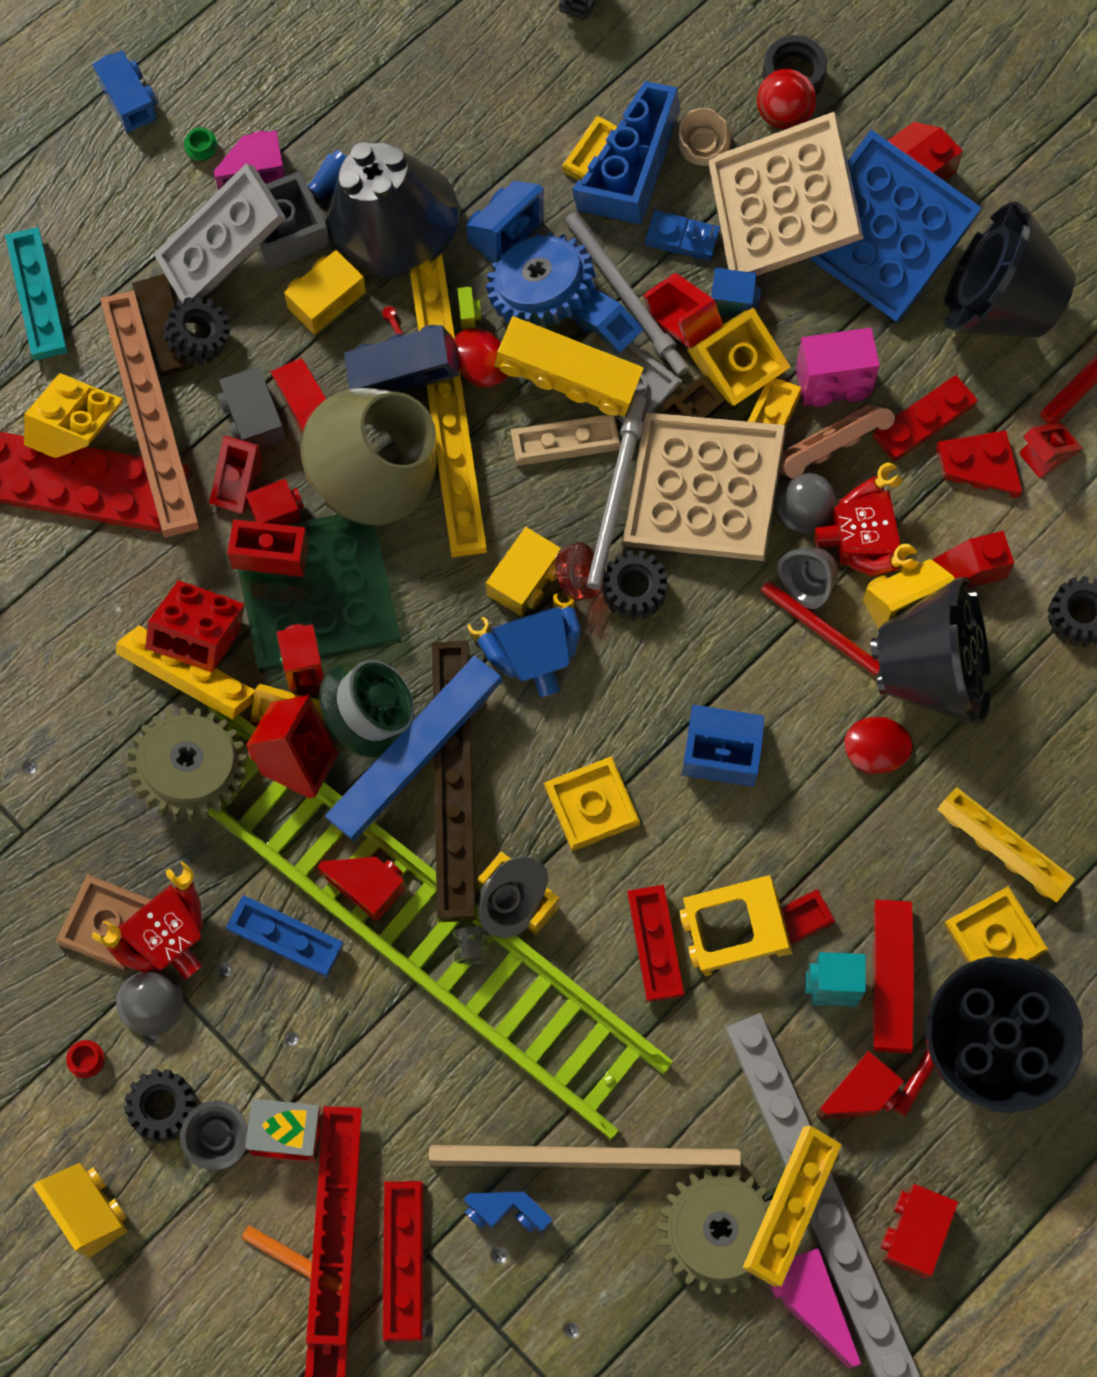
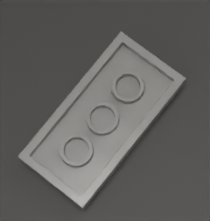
(220, 235)

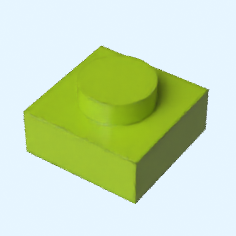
(469, 308)

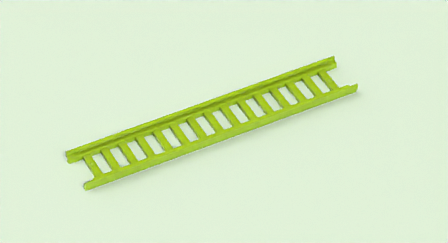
(519, 951)

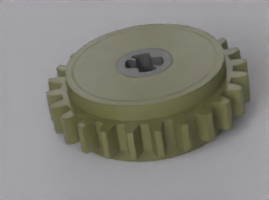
(191, 788)
(689, 1235)

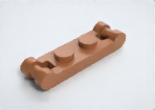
(840, 434)

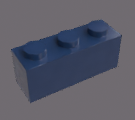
(404, 361)

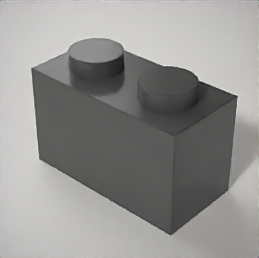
(251, 408)

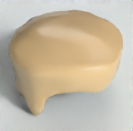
(703, 136)

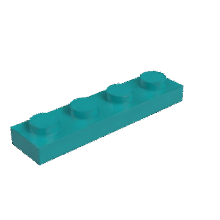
(36, 293)

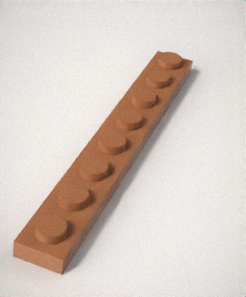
(149, 414)

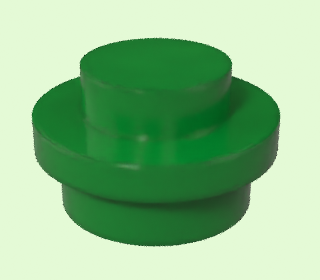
(200, 144)

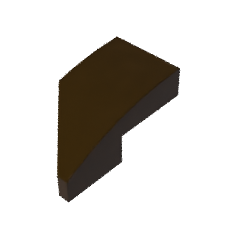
(697, 400)

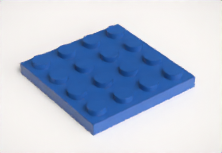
(907, 227)

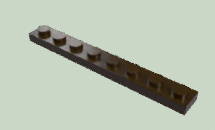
(454, 800)

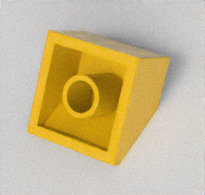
(739, 357)
(893, 595)
(82, 1208)

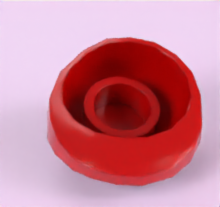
(476, 357)
(877, 745)

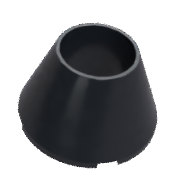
(1009, 279)

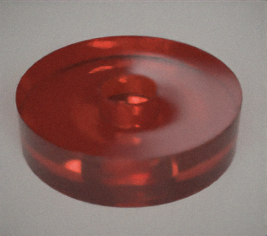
(573, 569)

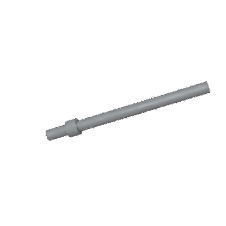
(662, 343)
(630, 431)

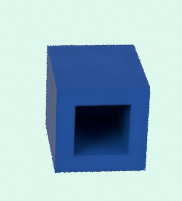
(734, 291)

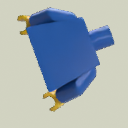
(533, 645)

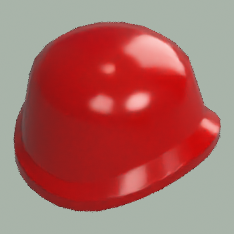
(786, 99)

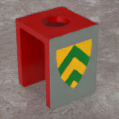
(284, 1130)

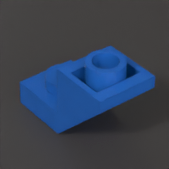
(608, 320)
(494, 1207)

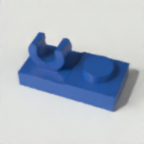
(682, 235)

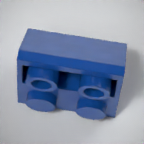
(723, 745)

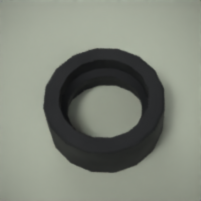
(798, 47)

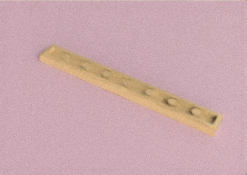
(584, 1157)

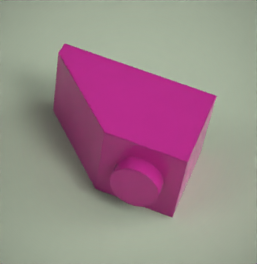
(258, 150)

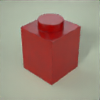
(275, 504)

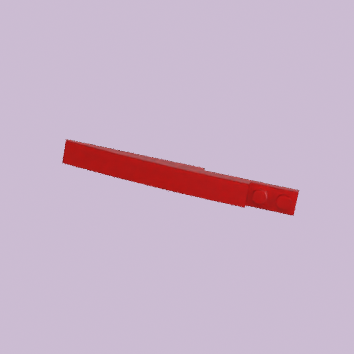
(334, 1242)

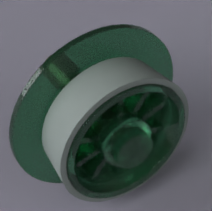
(366, 706)

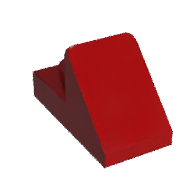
(1049, 448)
(234, 474)

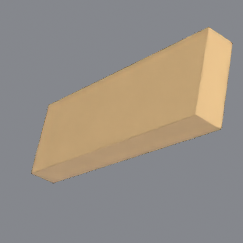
(565, 439)

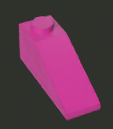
(813, 1301)

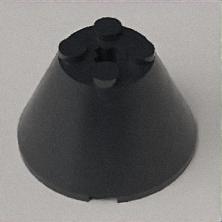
(390, 211)
(937, 654)
(1004, 1034)

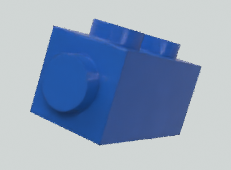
(125, 91)

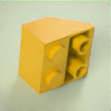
(67, 416)

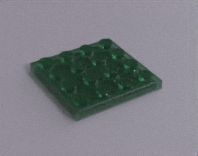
(340, 594)

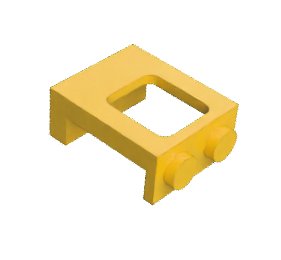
(765, 916)

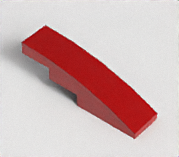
(892, 976)

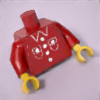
(867, 529)
(160, 930)

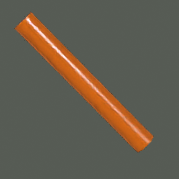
(288, 1256)

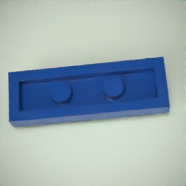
(285, 936)

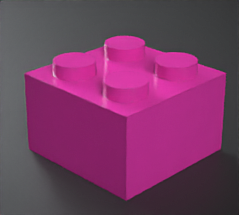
(837, 367)

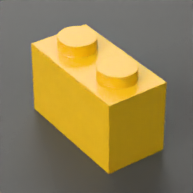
(324, 291)
(523, 573)

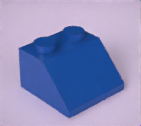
(507, 219)

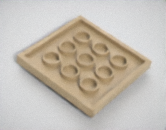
(785, 197)
(704, 486)

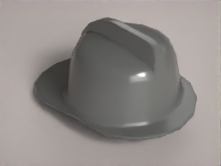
(512, 896)

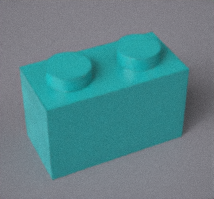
(836, 979)

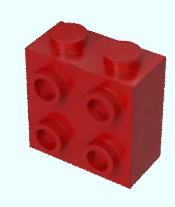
(194, 626)

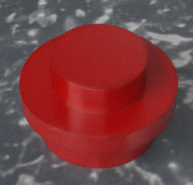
(85, 1059)

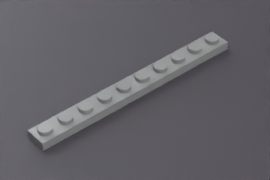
(830, 1219)

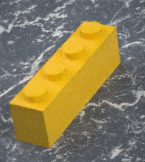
(568, 367)

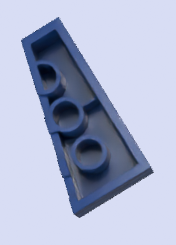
(629, 164)

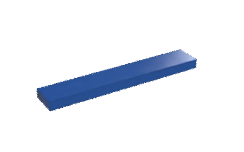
(414, 748)

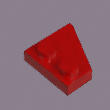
(980, 461)

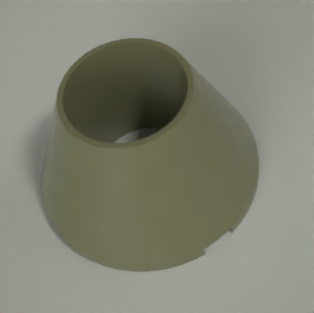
(349, 471)

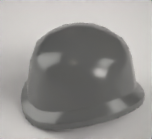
(805, 503)
(808, 575)
(150, 1002)
(214, 1135)

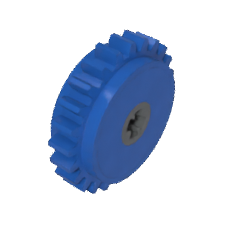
(541, 280)

